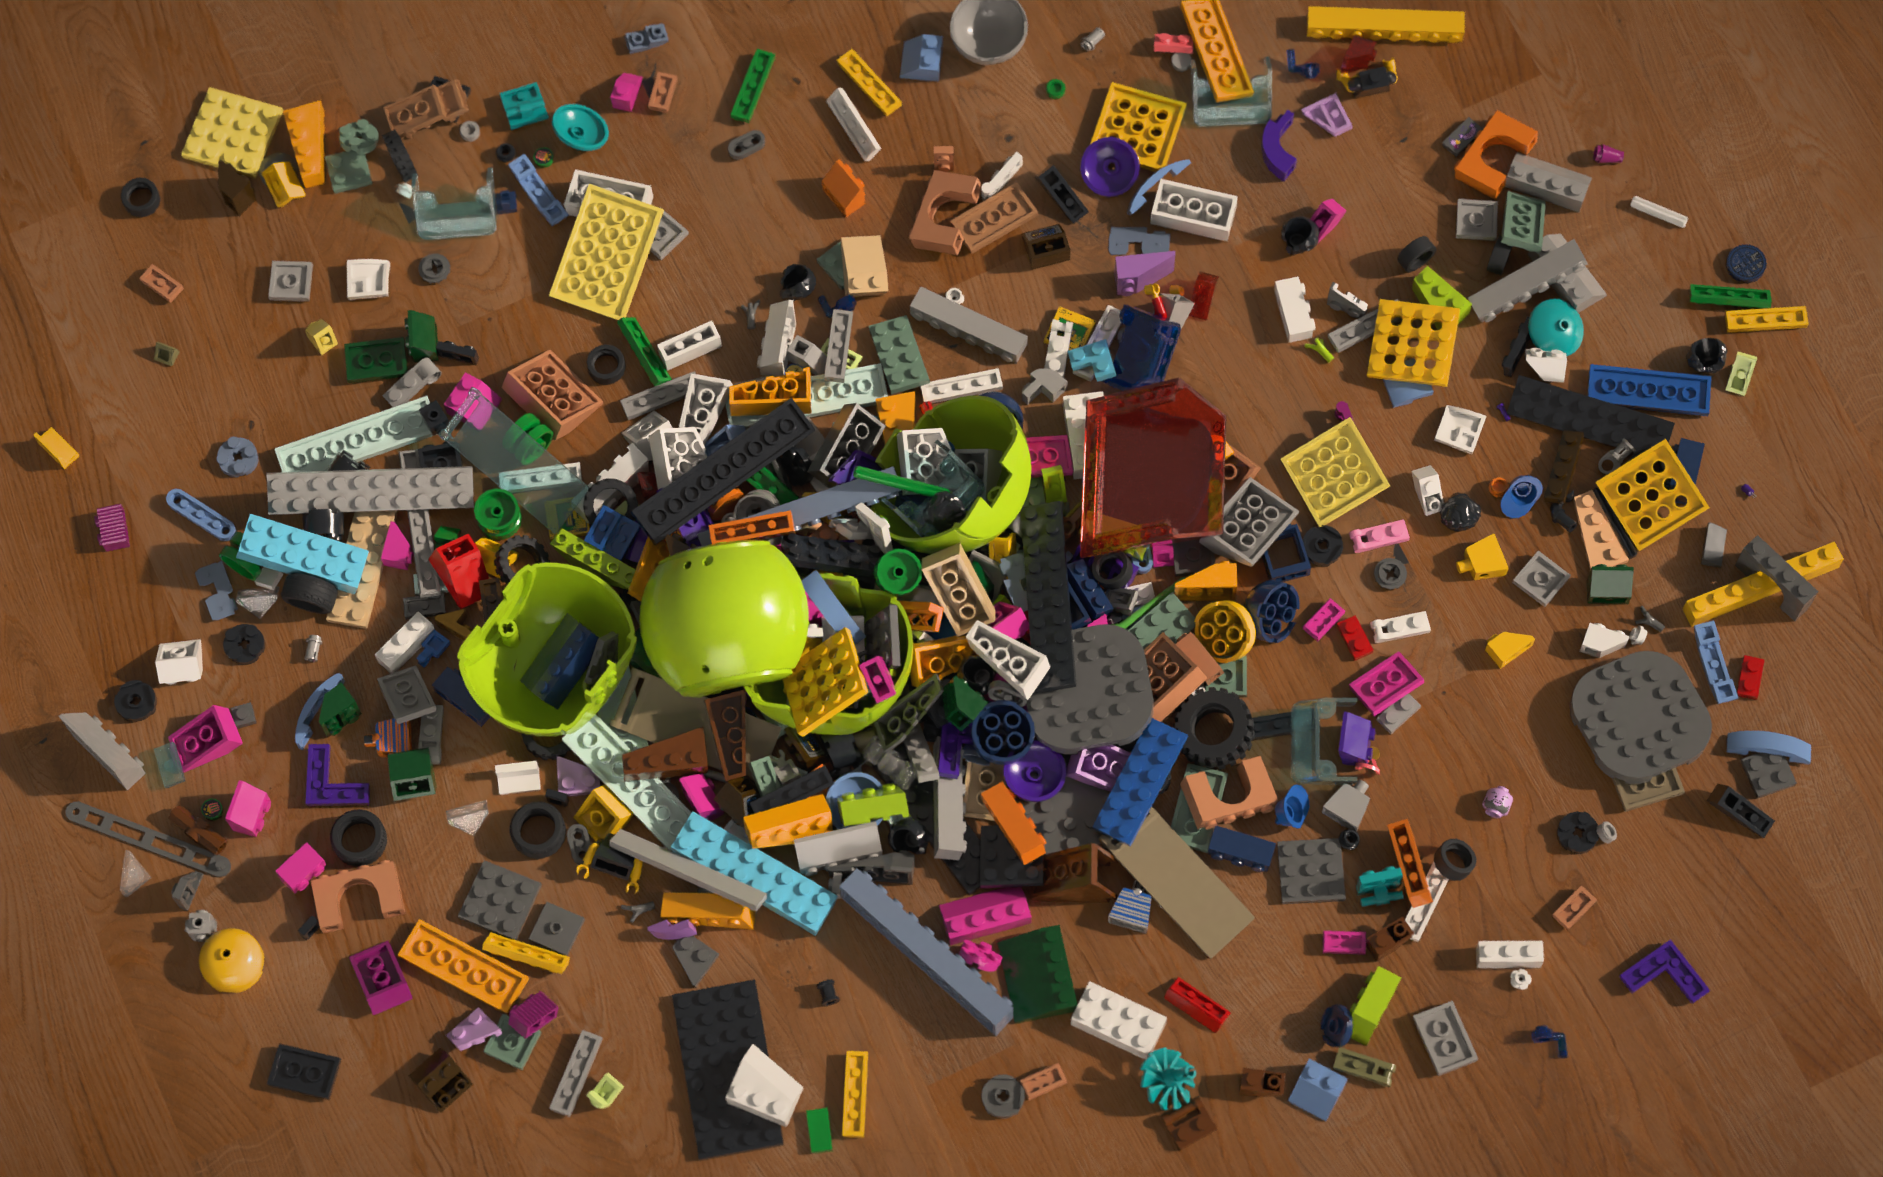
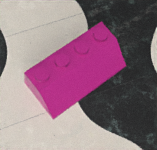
(985, 914)

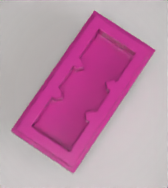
(1323, 619)
(1344, 942)

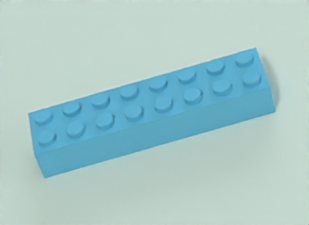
(787, 890)

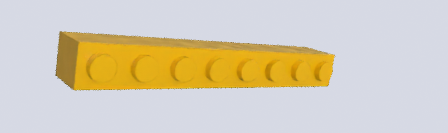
(1385, 24)
(1759, 585)

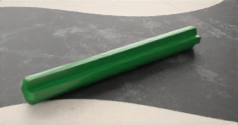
(897, 481)

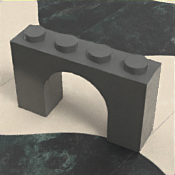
(1796, 590)

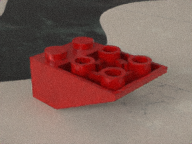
(460, 569)

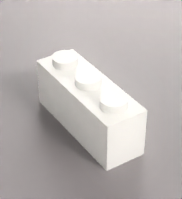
(1294, 309)
(689, 345)
(404, 643)
(1509, 954)

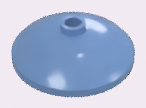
(846, 783)

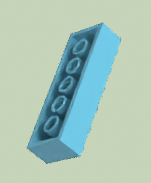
(302, 552)

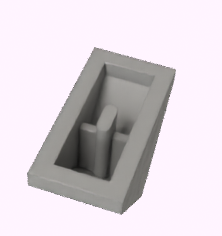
(1122, 600)

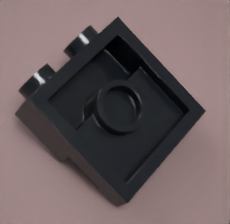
(439, 456)

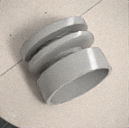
(752, 500)

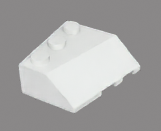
(778, 337)
(675, 453)
(921, 456)
(764, 1088)

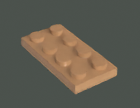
(994, 217)

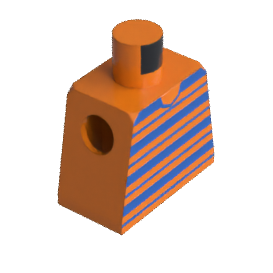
(390, 737)

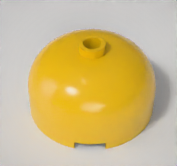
(1225, 630)
(239, 969)

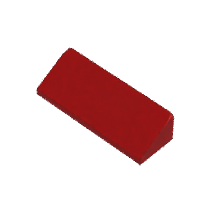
(1197, 1005)

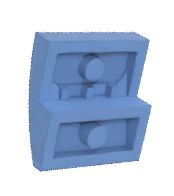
(1405, 392)

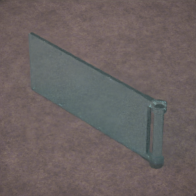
(515, 462)

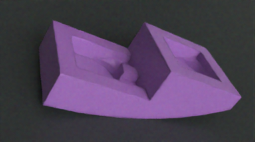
(667, 931)

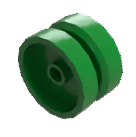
(536, 430)
(497, 514)
(244, 568)
(910, 572)

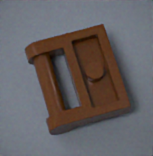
(1191, 1130)

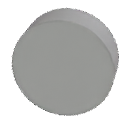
(1181, 61)
(469, 131)
(1606, 832)

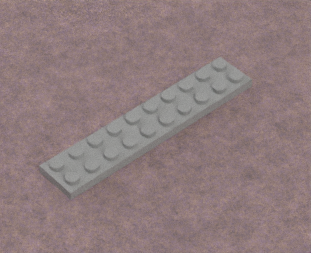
(370, 490)

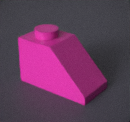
(625, 91)
(1327, 217)
(396, 549)
(878, 679)

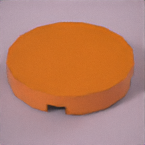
(725, 504)

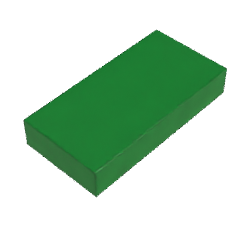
(819, 1130)

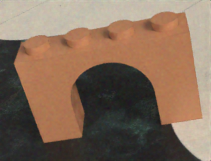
(942, 189)
(1199, 655)
(1209, 810)
(329, 890)

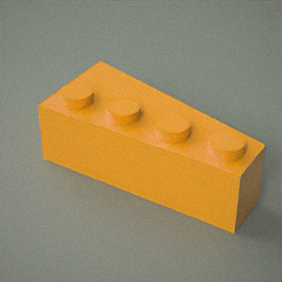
(307, 137)
(767, 395)
(896, 412)
(938, 657)
(788, 822)
(706, 910)

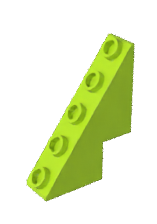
(592, 559)

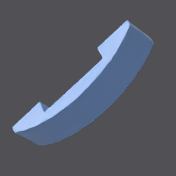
(537, 190)
(1138, 200)
(830, 606)
(1713, 662)
(303, 731)
(1769, 742)

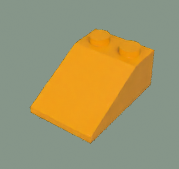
(1210, 584)

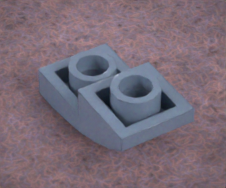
(649, 38)

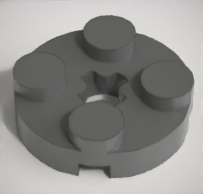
(994, 1105)

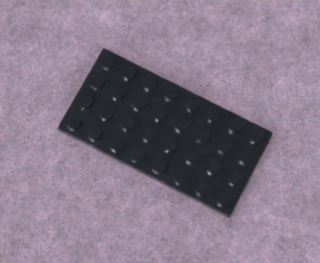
(714, 1036)

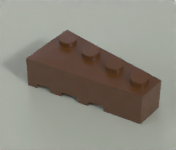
(727, 723)
(668, 758)

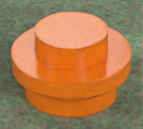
(1498, 487)

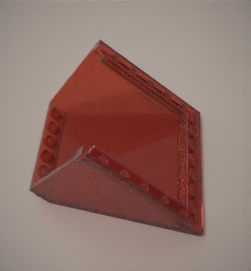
(1152, 469)

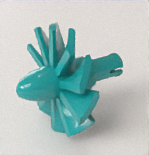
(1166, 1072)

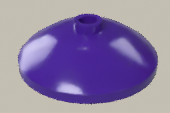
(1096, 168)
(1046, 764)

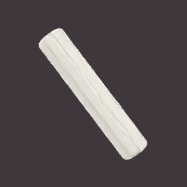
(1659, 211)

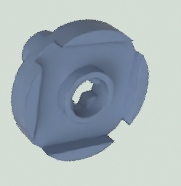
(240, 467)

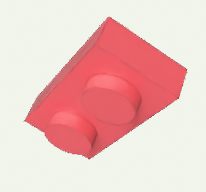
(1173, 43)

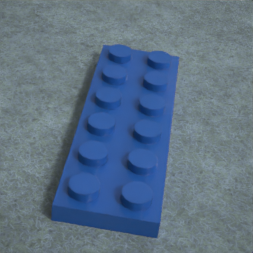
(1650, 389)
(1140, 782)

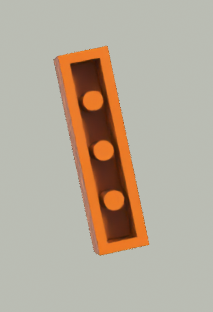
(753, 528)
(1014, 823)
(1410, 863)

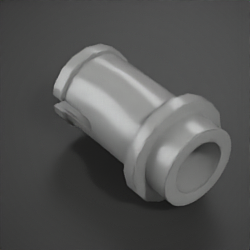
(1089, 42)
(312, 648)

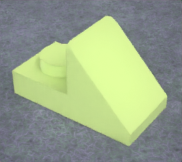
(1741, 373)

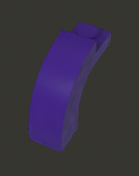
(1273, 154)

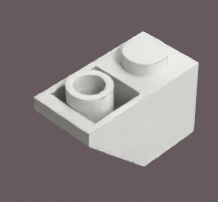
(1547, 364)
(1428, 489)
(1602, 641)

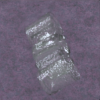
(890, 763)

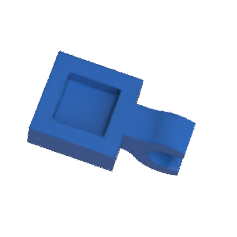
(434, 646)

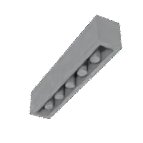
(1528, 281)
(968, 325)
(949, 812)

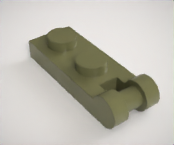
(1364, 1067)

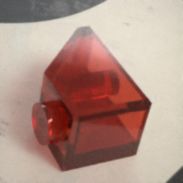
(1359, 54)
(1203, 295)
(647, 484)

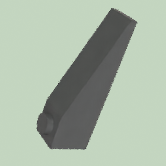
(906, 713)
(883, 868)

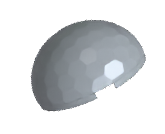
(988, 30)

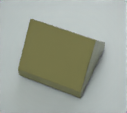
(165, 353)

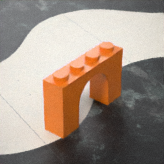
(1498, 131)

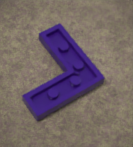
(950, 749)
(322, 793)
(1669, 959)

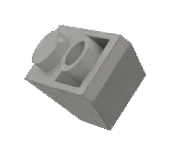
(807, 355)

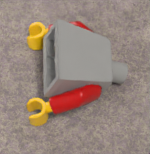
(1172, 305)

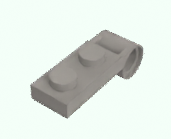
(412, 382)
(431, 733)

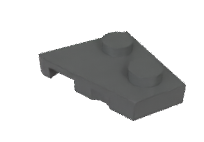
(605, 650)

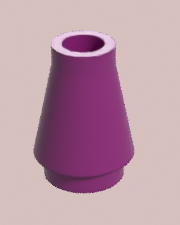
(1607, 154)

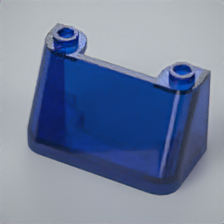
(1144, 349)

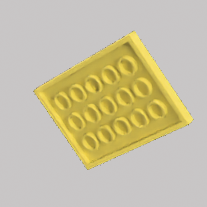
(606, 252)

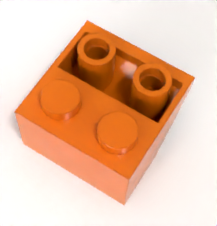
(844, 188)

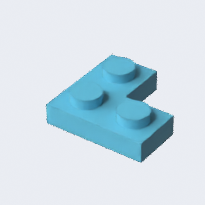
(1093, 355)

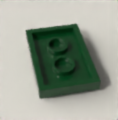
(375, 360)

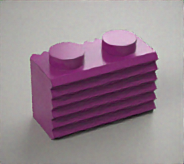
(112, 527)
(532, 1014)

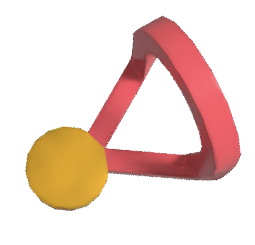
(1375, 756)

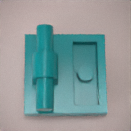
(524, 105)
(1378, 884)

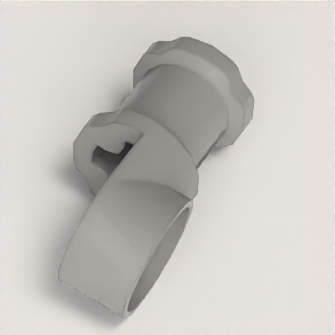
(1614, 456)

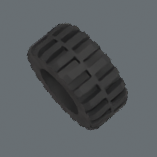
(1212, 702)

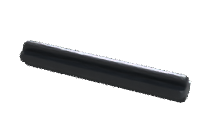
(1616, 525)

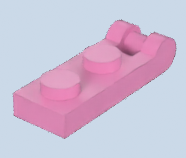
(1379, 536)

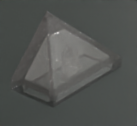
(257, 600)
(468, 817)
(132, 875)

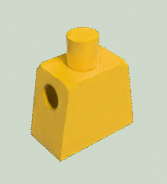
(1484, 559)

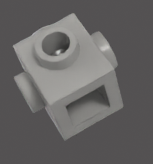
(205, 930)

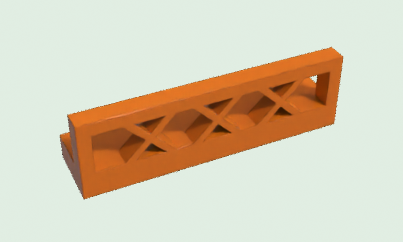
(925, 611)

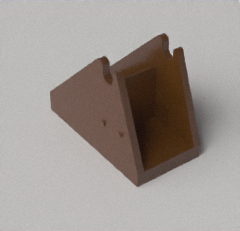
(1072, 876)

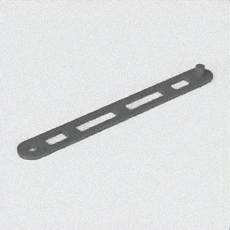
(218, 865)

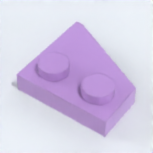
(1329, 115)
(575, 778)
(473, 1030)

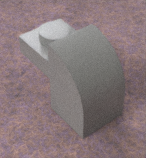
(1044, 381)

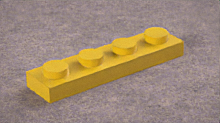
(869, 82)
(1766, 319)
(525, 953)
(855, 1094)

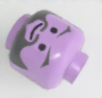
(1497, 802)

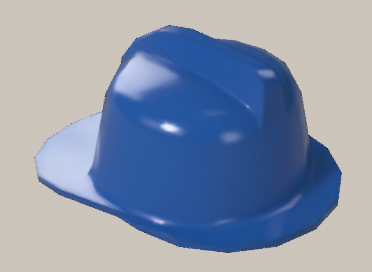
(1521, 496)
(1293, 807)

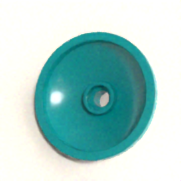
(580, 127)
(1547, 330)

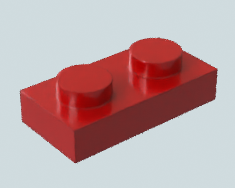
(1355, 638)
(1750, 677)

